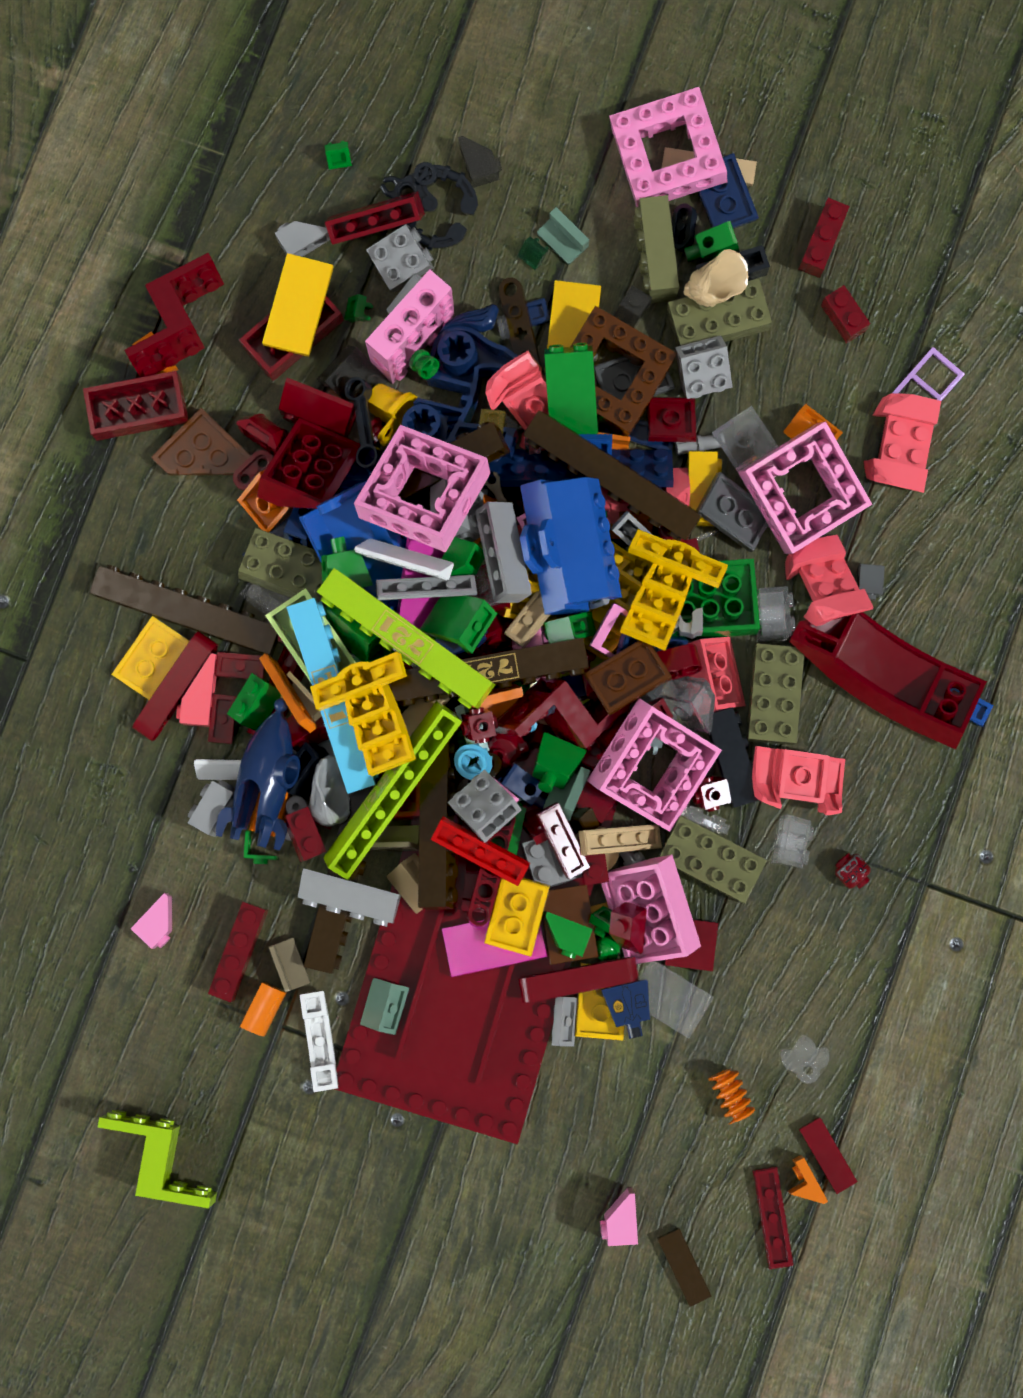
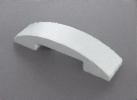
(319, 1041)

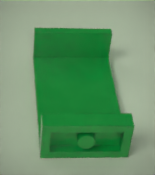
(572, 386)

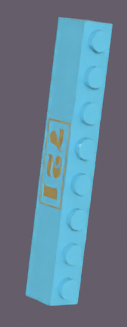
(321, 665)

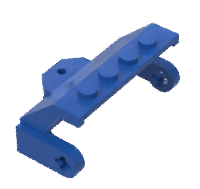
(339, 518)
(569, 544)

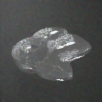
(804, 1056)

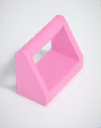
(605, 627)

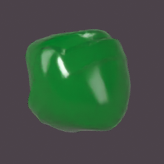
(607, 948)

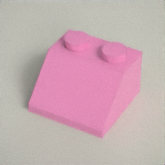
(621, 1221)

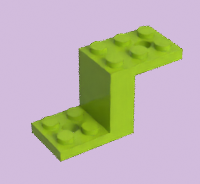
(158, 1159)

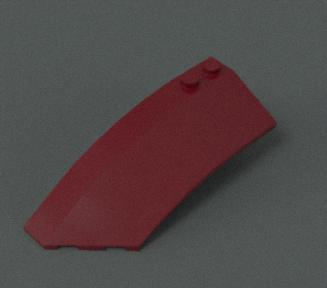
(892, 675)

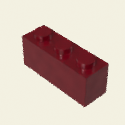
(824, 237)

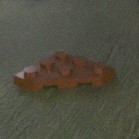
(200, 449)

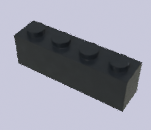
(733, 758)

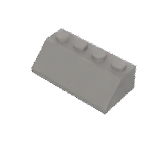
(348, 896)

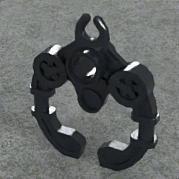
(423, 177)

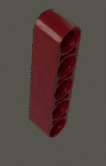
(679, 661)
(174, 686)
(490, 880)
(578, 979)

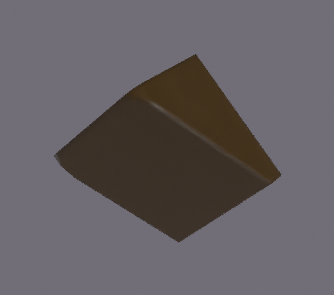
(583, 819)

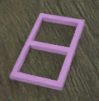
(912, 375)

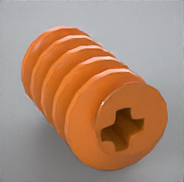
(732, 1095)

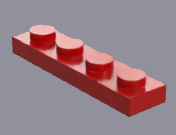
(483, 854)

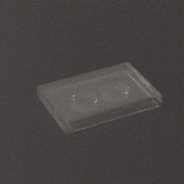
(675, 999)

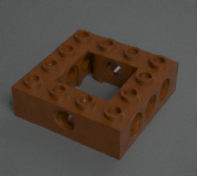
(641, 350)

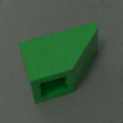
(465, 555)

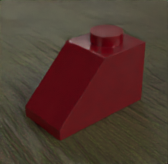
(628, 926)

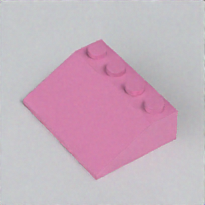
(658, 888)

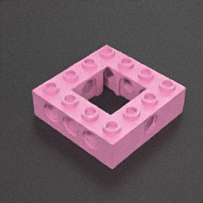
(680, 179)
(425, 303)
(408, 450)
(836, 472)
(678, 782)

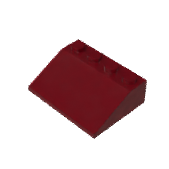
(307, 467)

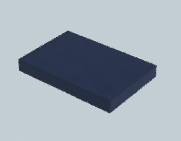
(729, 200)

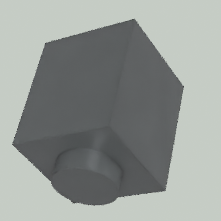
(871, 579)

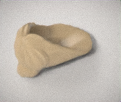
(718, 279)

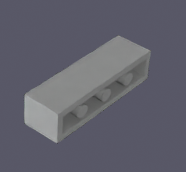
(503, 552)

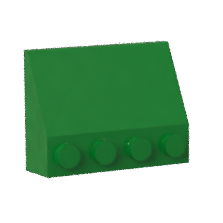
(726, 609)

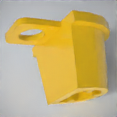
(390, 407)

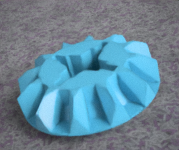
(462, 760)

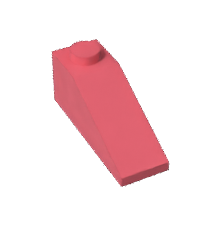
(197, 701)

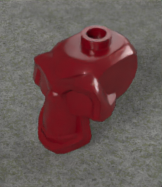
(509, 748)

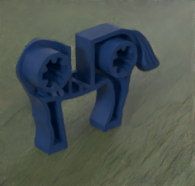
(463, 362)

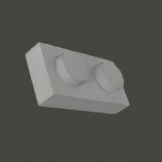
(564, 1021)

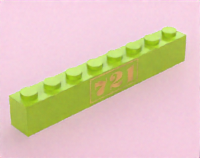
(405, 638)
(391, 792)

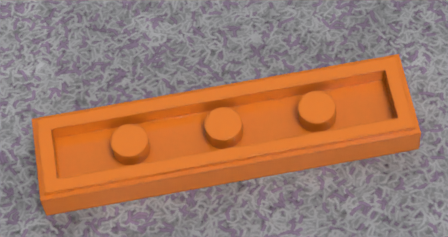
(288, 692)

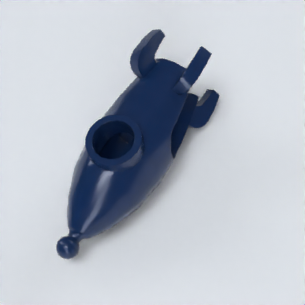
(268, 769)

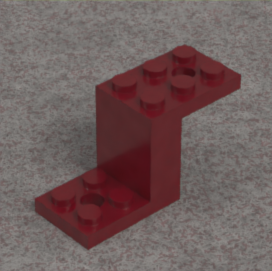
(169, 296)
(562, 712)

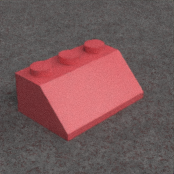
(720, 671)

